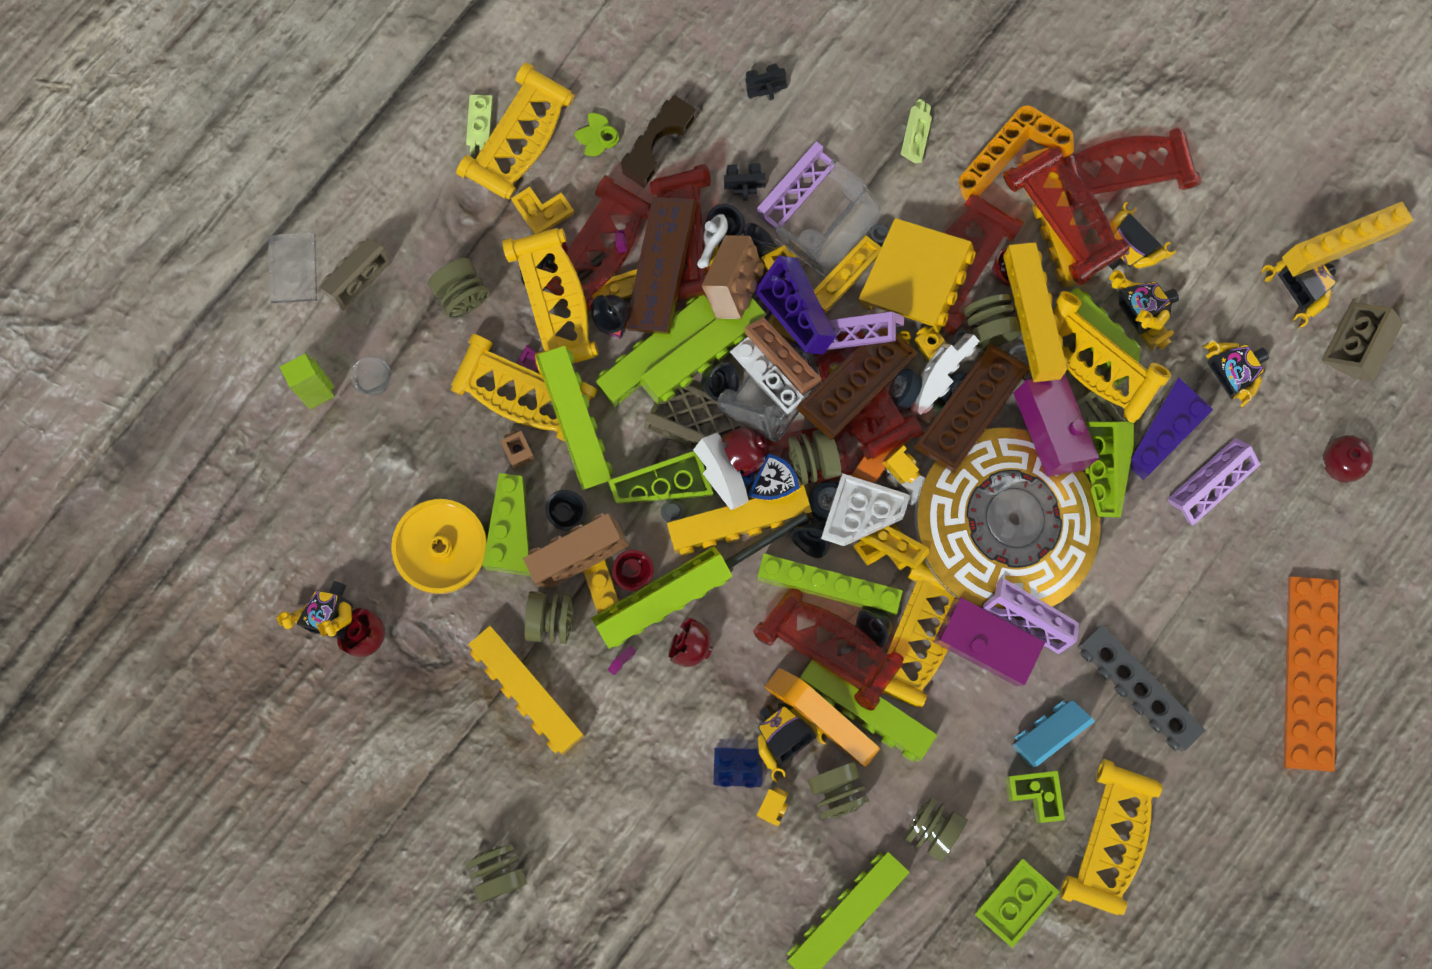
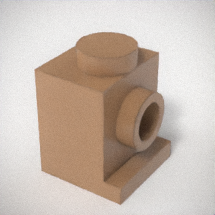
(520, 458)

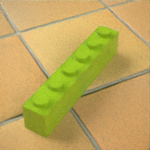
(698, 354)
(625, 375)
(573, 417)
(829, 585)
(662, 597)
(886, 720)
(849, 914)

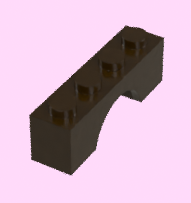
(674, 118)

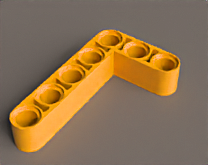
(1010, 147)
(822, 715)

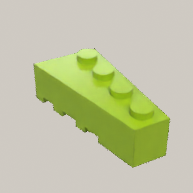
(1100, 320)
(308, 380)
(667, 480)
(508, 528)

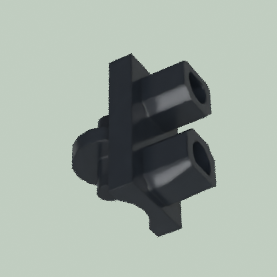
(766, 83)
(745, 183)

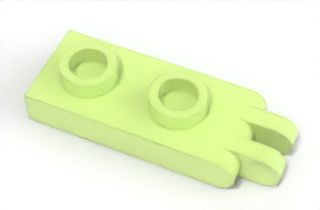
(479, 121)
(917, 132)

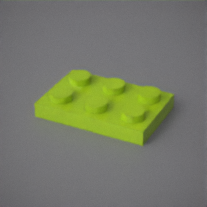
(1016, 903)

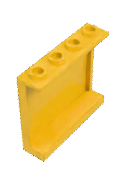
(918, 273)

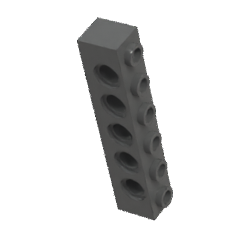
(1189, 728)

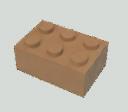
(733, 277)

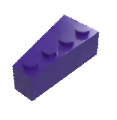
(795, 305)
(1173, 422)

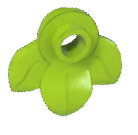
(594, 134)

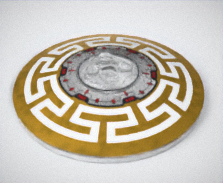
(970, 532)

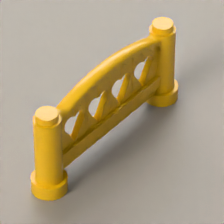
(534, 88)
(529, 253)
(480, 361)
(1142, 382)
(910, 630)
(1088, 885)

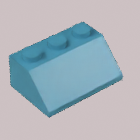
(1051, 733)

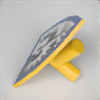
(775, 480)

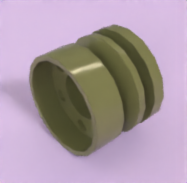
(458, 288)
(993, 320)
(814, 456)
(548, 617)
(838, 791)
(936, 829)
(495, 873)

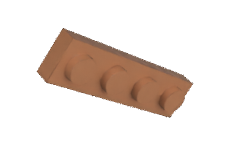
(782, 355)

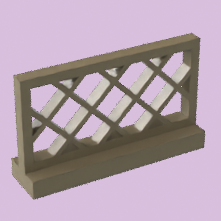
(685, 434)

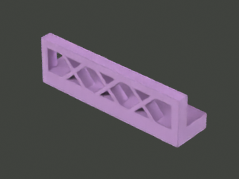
(789, 181)
(864, 323)
(1213, 476)
(1036, 613)

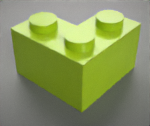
(1043, 789)

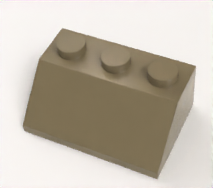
(355, 273)
(1363, 340)

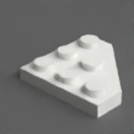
(862, 510)

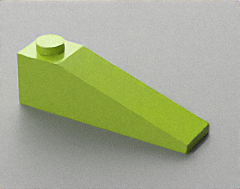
(1110, 472)

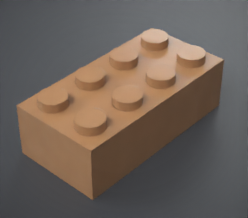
(576, 551)

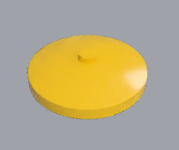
(439, 546)

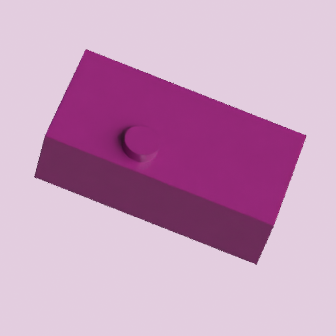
(1056, 426)
(989, 642)

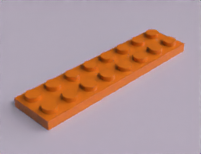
(1311, 674)

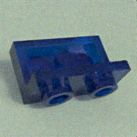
(737, 767)

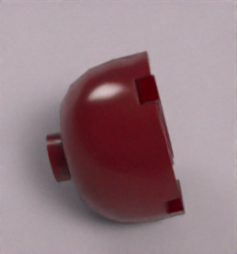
(745, 449)
(1348, 458)
(363, 634)
(691, 644)

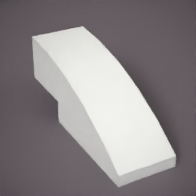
(721, 472)

